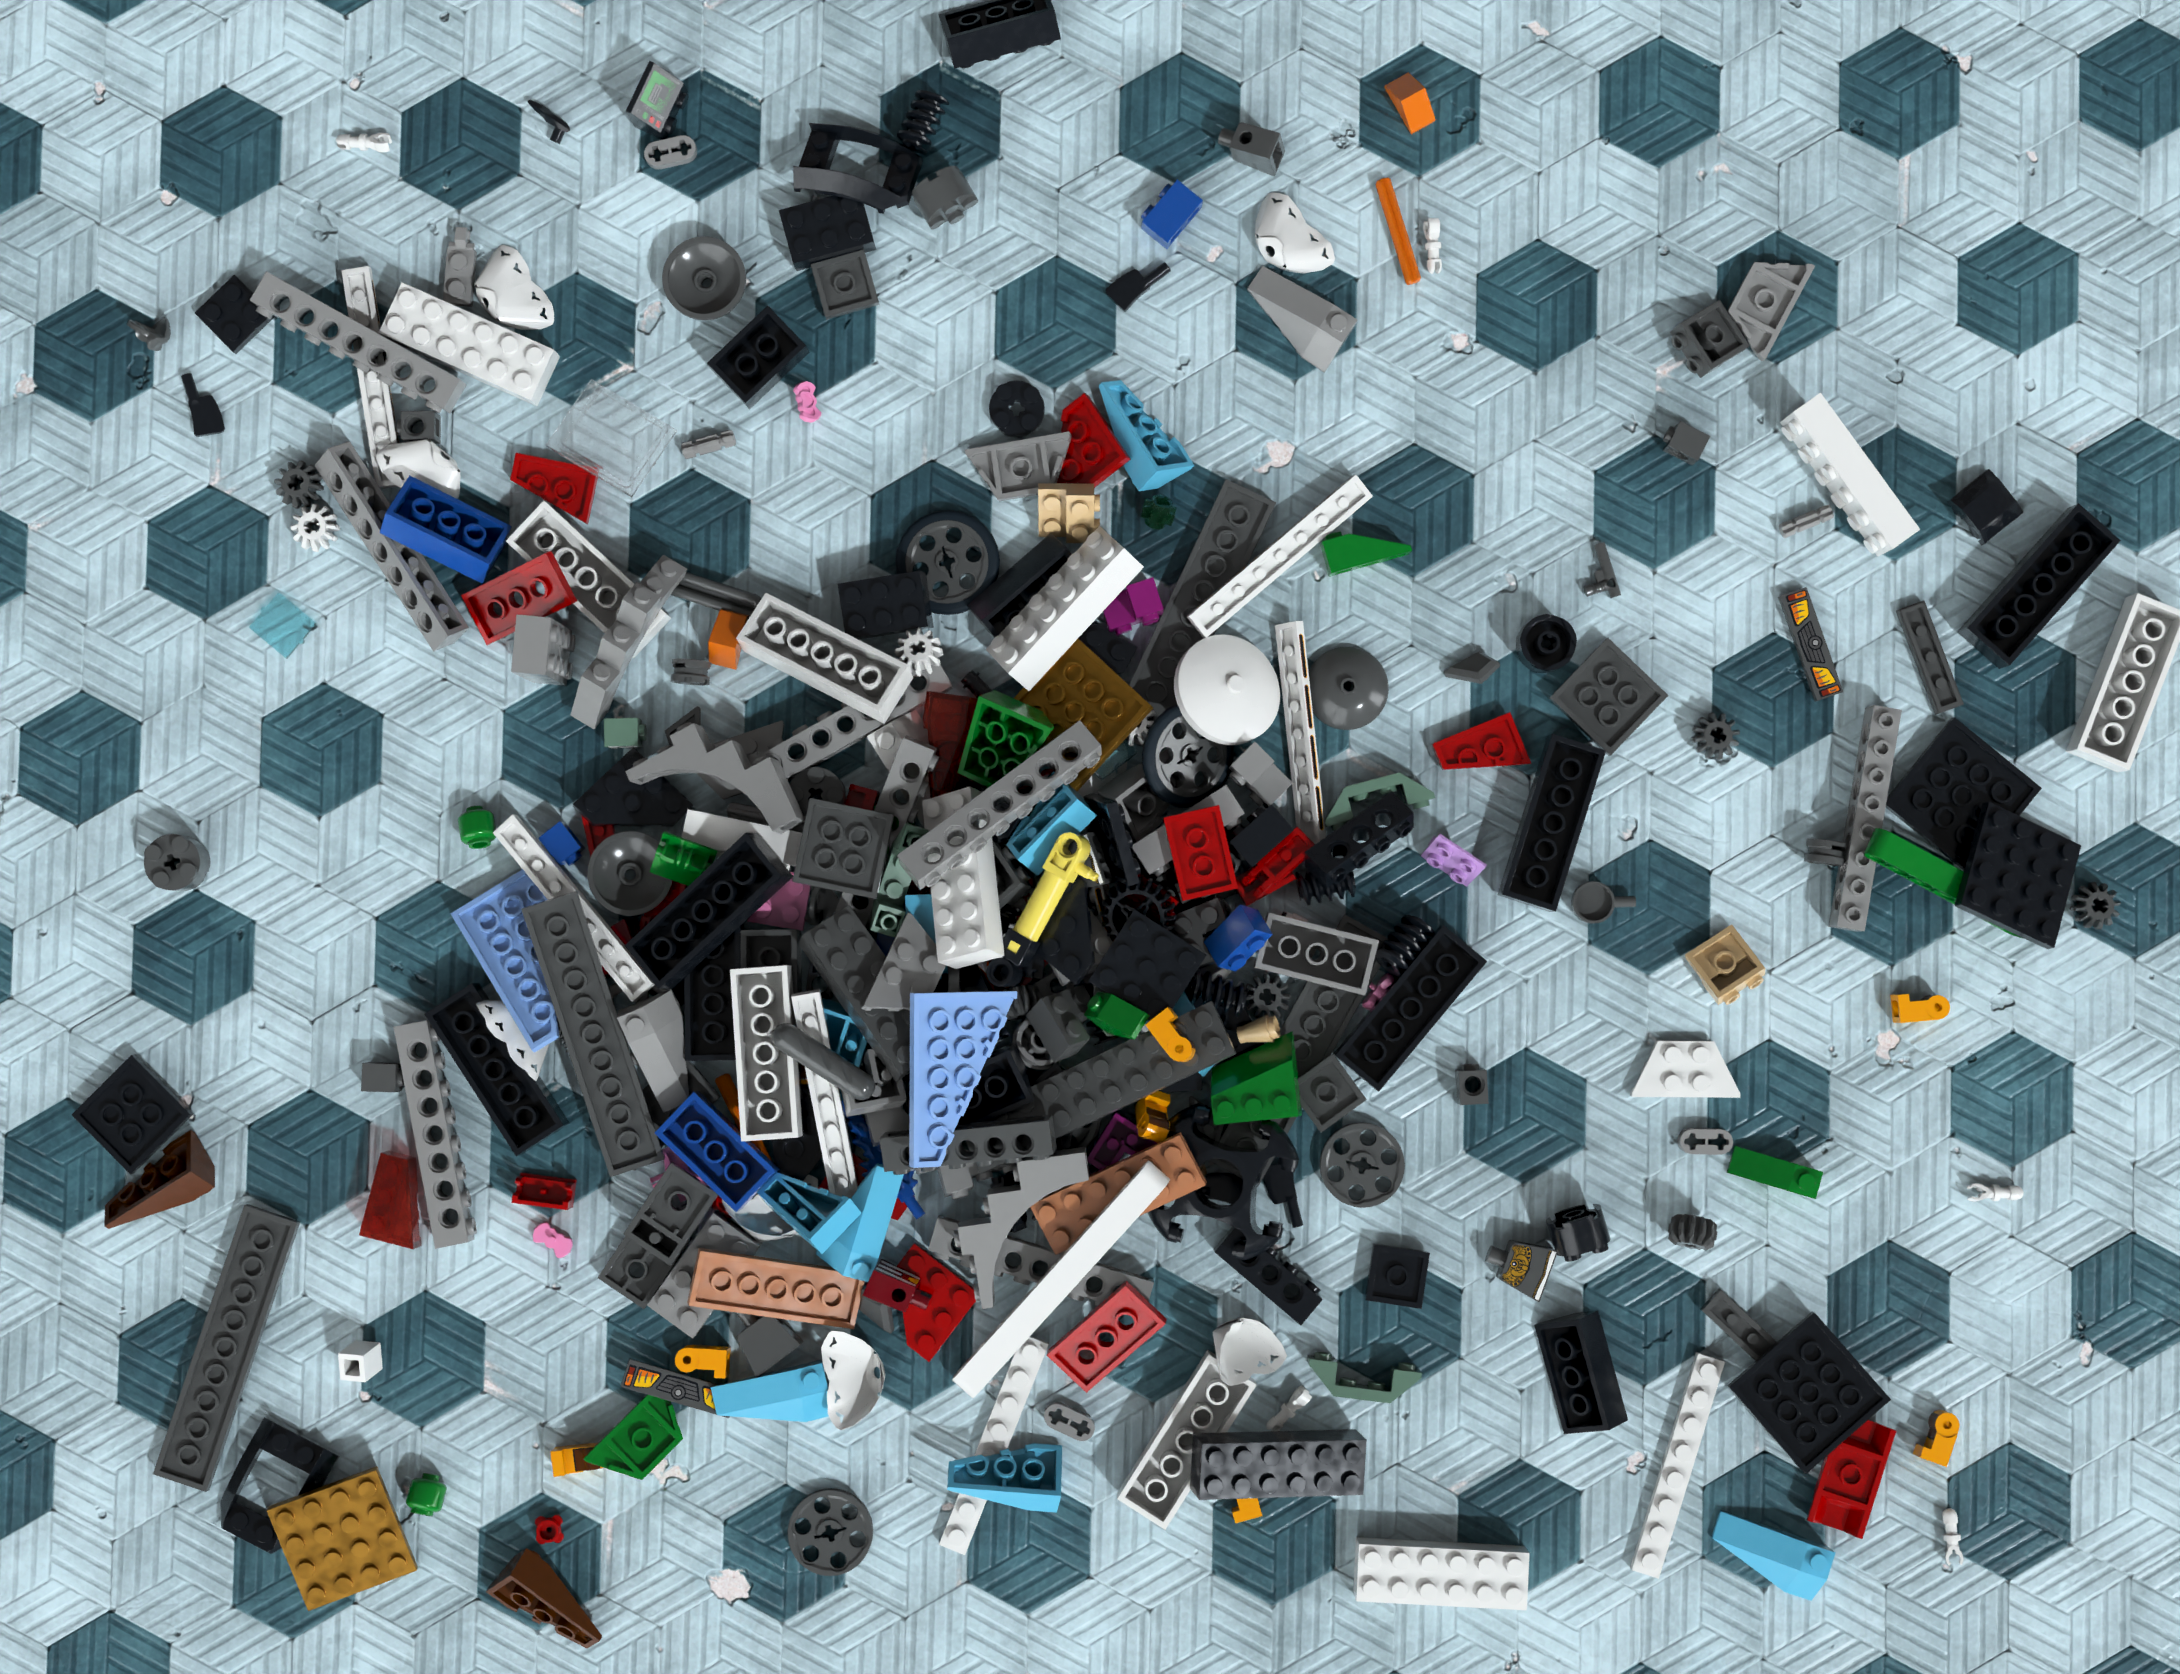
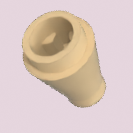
(1260, 1030)

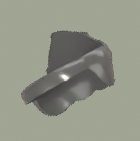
(153, 336)
(821, 905)

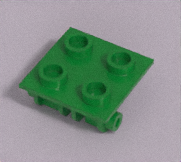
(681, 859)

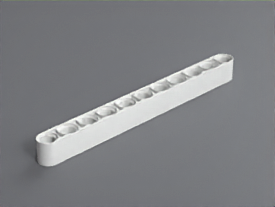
(1061, 1278)

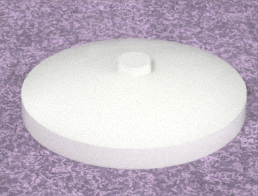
(1227, 689)

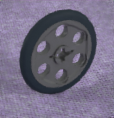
(973, 535)
(1158, 774)

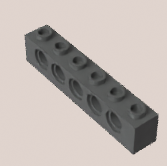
(1038, 1128)

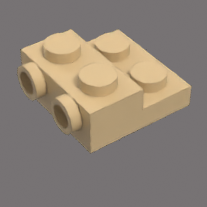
(1067, 510)
(1726, 965)

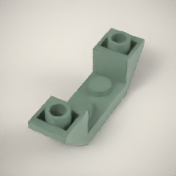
(1412, 793)
(888, 907)
(1400, 1380)

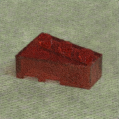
(392, 1202)

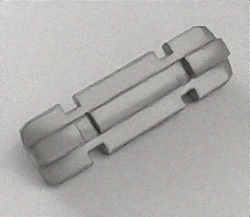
(708, 444)
(1806, 521)

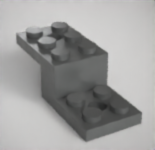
(658, 1235)

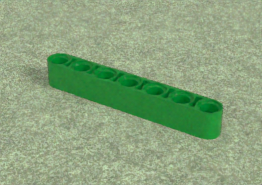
(1916, 865)

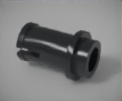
(975, 684)

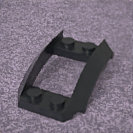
(818, 155)
(287, 1447)

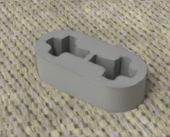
(670, 145)
(1705, 1134)
(1072, 1415)

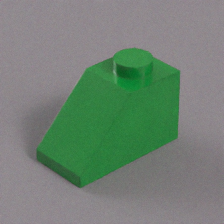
(1115, 1015)

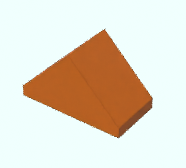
(1411, 102)
(722, 644)

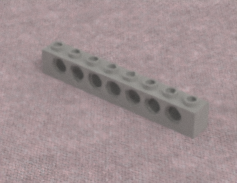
(273, 291)
(401, 565)
(839, 740)
(1075, 740)
(909, 751)
(1864, 815)
(427, 1147)
(1023, 1273)

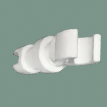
(376, 142)
(1431, 232)
(1996, 1192)
(1297, 1400)
(1952, 1537)

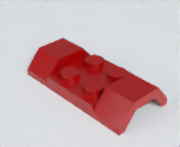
(1852, 1479)

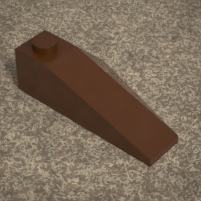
(172, 1181)
(536, 1588)

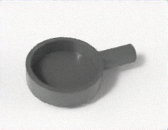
(1595, 902)

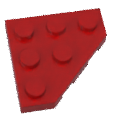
(1093, 449)
(949, 1303)

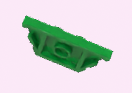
(639, 1439)

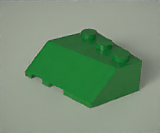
(1001, 737)
(1257, 1084)

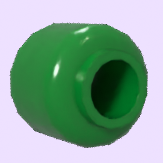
(477, 827)
(426, 1495)

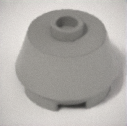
(1030, 1047)

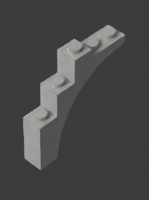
(621, 640)
(693, 753)
(953, 1181)
(1007, 1204)

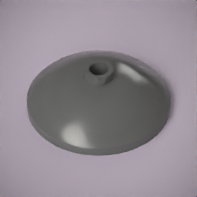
(701, 260)
(1343, 708)
(607, 874)

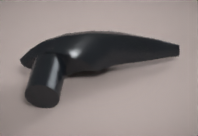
(553, 119)

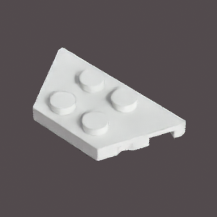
(1685, 1071)

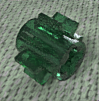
(1158, 512)

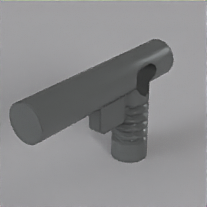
(1604, 575)

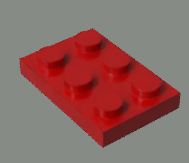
(1200, 853)

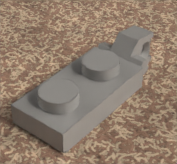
(460, 270)

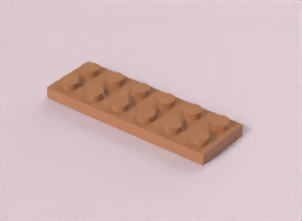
(1072, 1209)
(774, 1288)

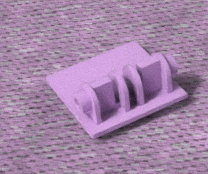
(1453, 860)

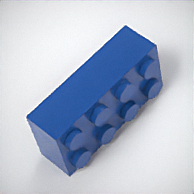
(445, 529)
(715, 1151)

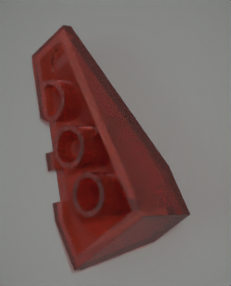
(948, 725)

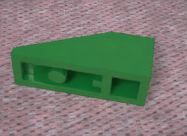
(1353, 552)
(1775, 1172)

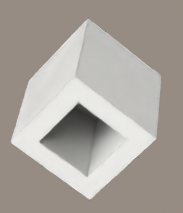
(360, 1361)

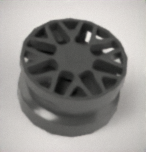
(690, 672)
(1825, 852)

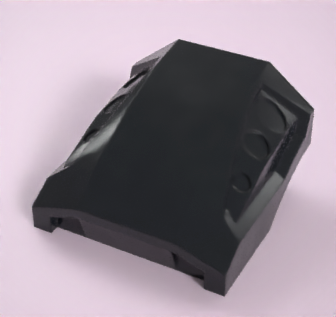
(1985, 506)

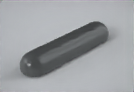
(716, 595)
(823, 1061)

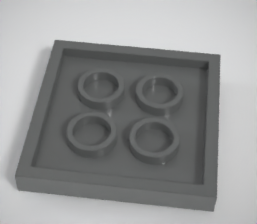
(1608, 696)
(843, 848)

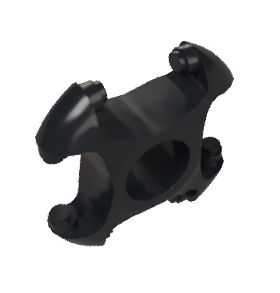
(1251, 1166)

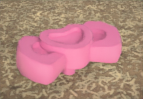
(806, 401)
(1377, 991)
(545, 1234)

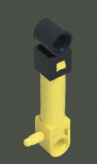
(1022, 940)

